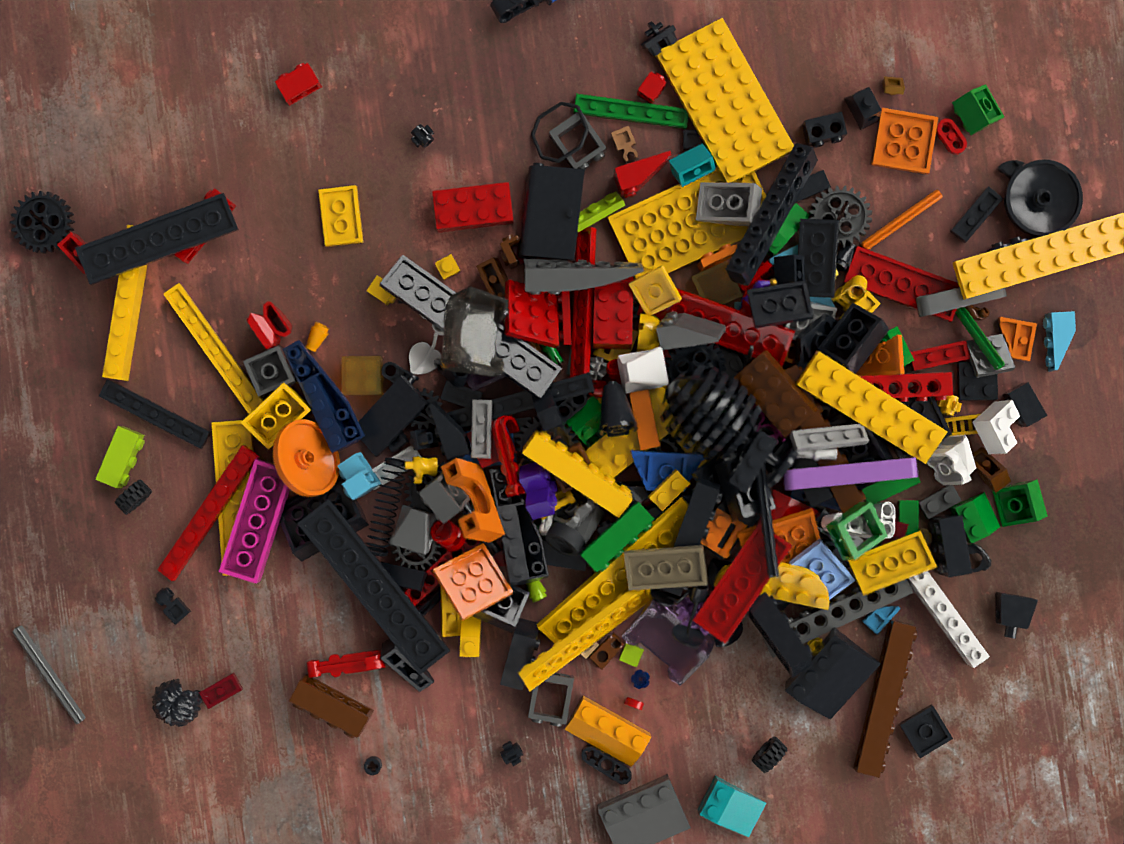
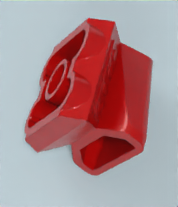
(270, 326)

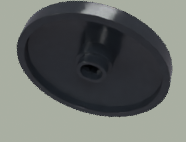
(1043, 198)

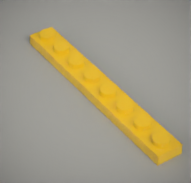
(213, 347)

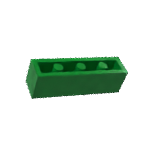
(617, 536)

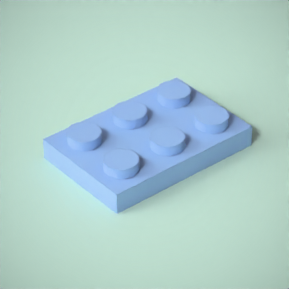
(826, 565)

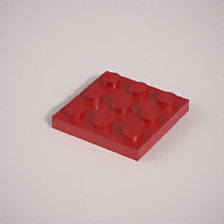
(531, 315)

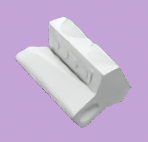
(642, 370)
(953, 461)

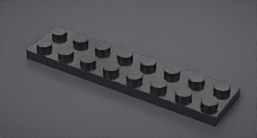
(156, 239)

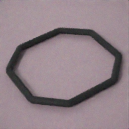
(572, 151)

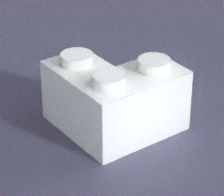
(994, 426)

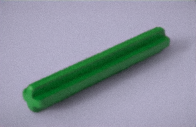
(980, 338)

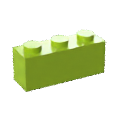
(120, 457)

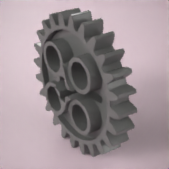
(856, 222)

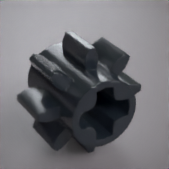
(422, 136)
(511, 753)

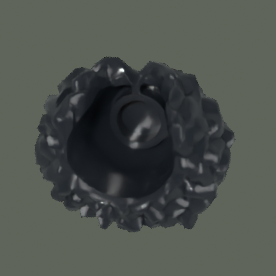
(175, 705)

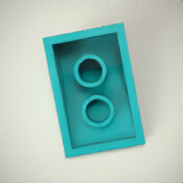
(731, 807)

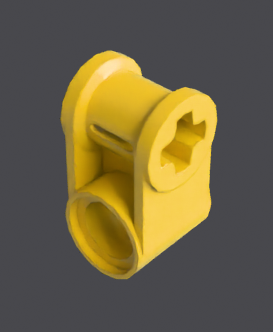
(849, 294)

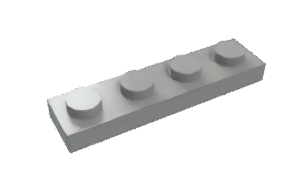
(828, 437)

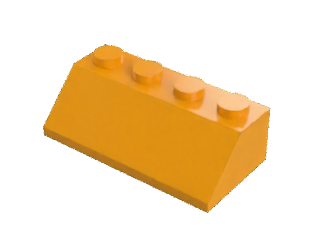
(608, 731)

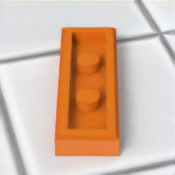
(645, 419)

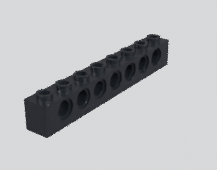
(771, 214)

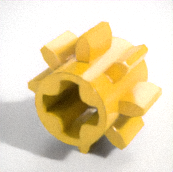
(950, 405)

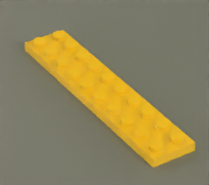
(1040, 256)
(605, 586)

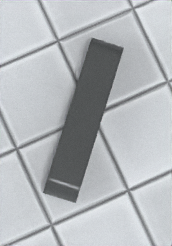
(951, 300)

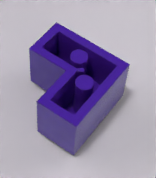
(539, 490)

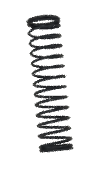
(396, 463)

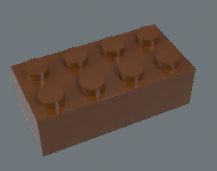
(776, 393)
(331, 705)

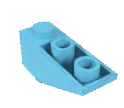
(1059, 333)

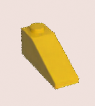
(470, 637)

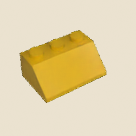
(274, 413)

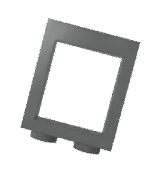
(567, 126)
(558, 678)

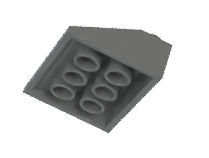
(644, 814)

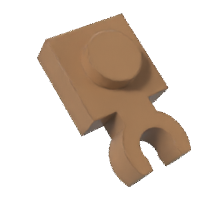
(623, 141)

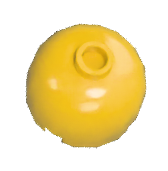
(647, 332)

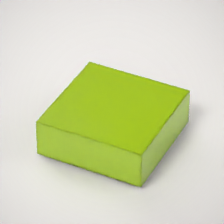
(631, 654)

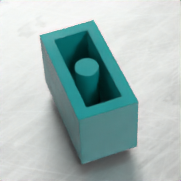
(692, 165)

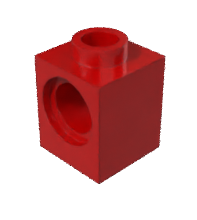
(651, 87)

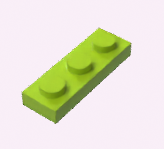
(600, 210)

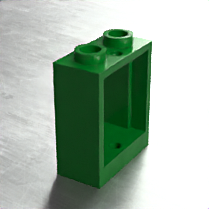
(842, 537)

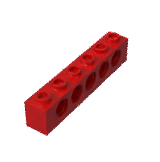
(942, 385)

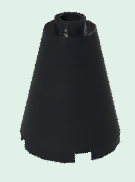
(615, 412)

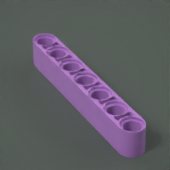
(850, 473)

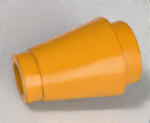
(316, 336)

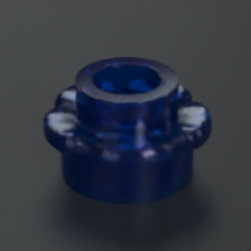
(645, 679)

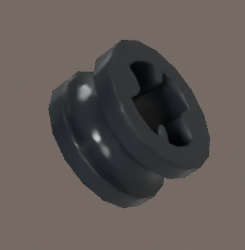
(368, 770)

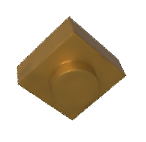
(893, 85)

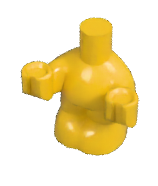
(422, 466)

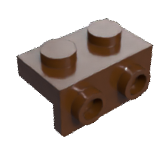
(507, 254)

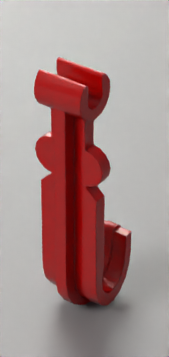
(506, 454)
(347, 663)

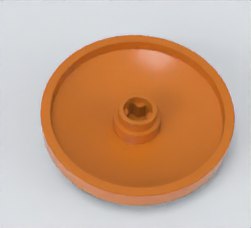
(305, 459)

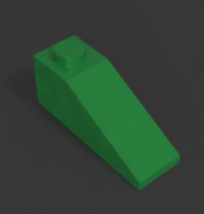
(788, 229)

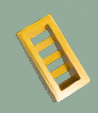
(962, 418)

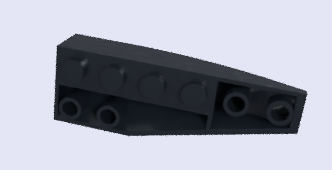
(522, 542)

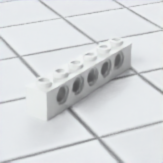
(948, 619)

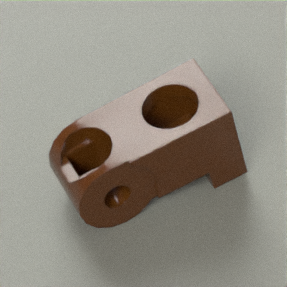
(606, 651)

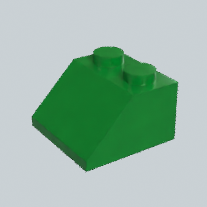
(977, 109)
(1020, 503)
(977, 517)

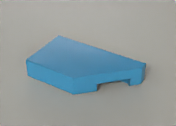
(879, 618)

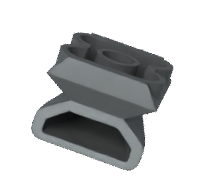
(582, 515)
(413, 529)

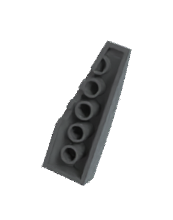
(561, 275)

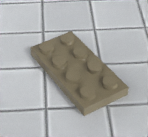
(665, 567)

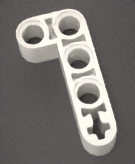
(859, 527)

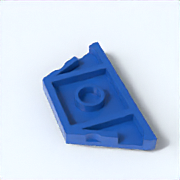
(658, 465)

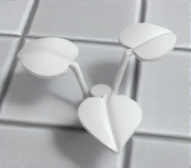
(423, 356)

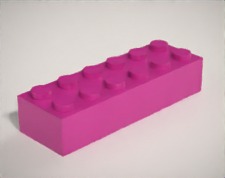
(255, 523)

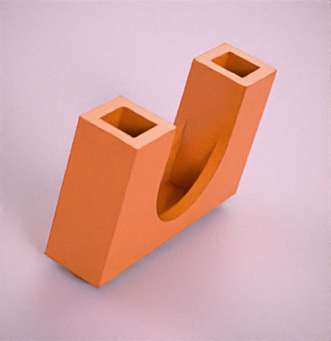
(483, 522)

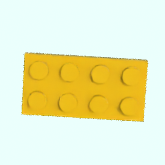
(892, 563)

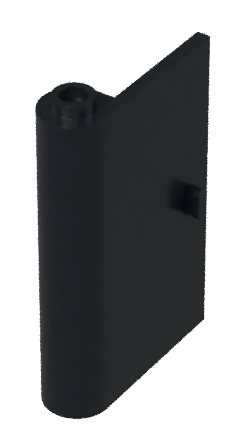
(549, 201)

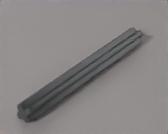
(48, 674)

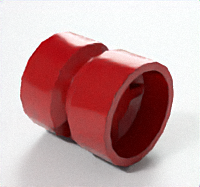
(447, 535)

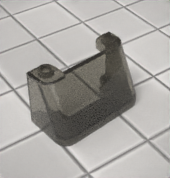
(472, 332)

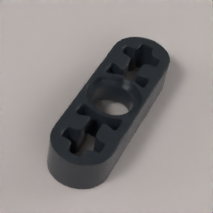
(621, 767)

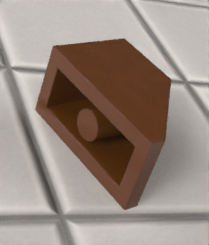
(990, 470)

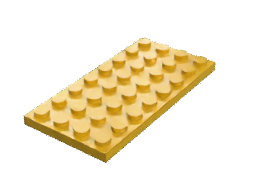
(725, 101)
(666, 228)

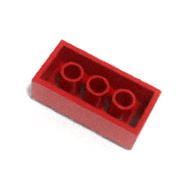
(473, 207)
(613, 315)

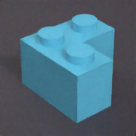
(358, 475)

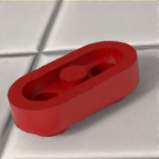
(952, 135)

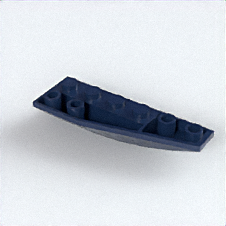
(325, 399)

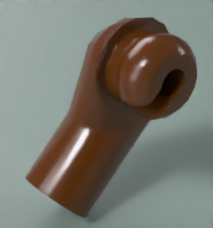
(977, 313)

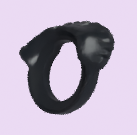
(985, 562)

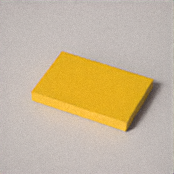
(340, 216)

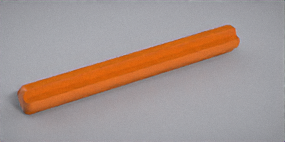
(901, 220)

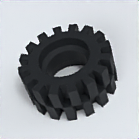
(133, 497)
(769, 754)

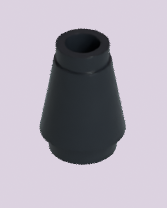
(845, 257)

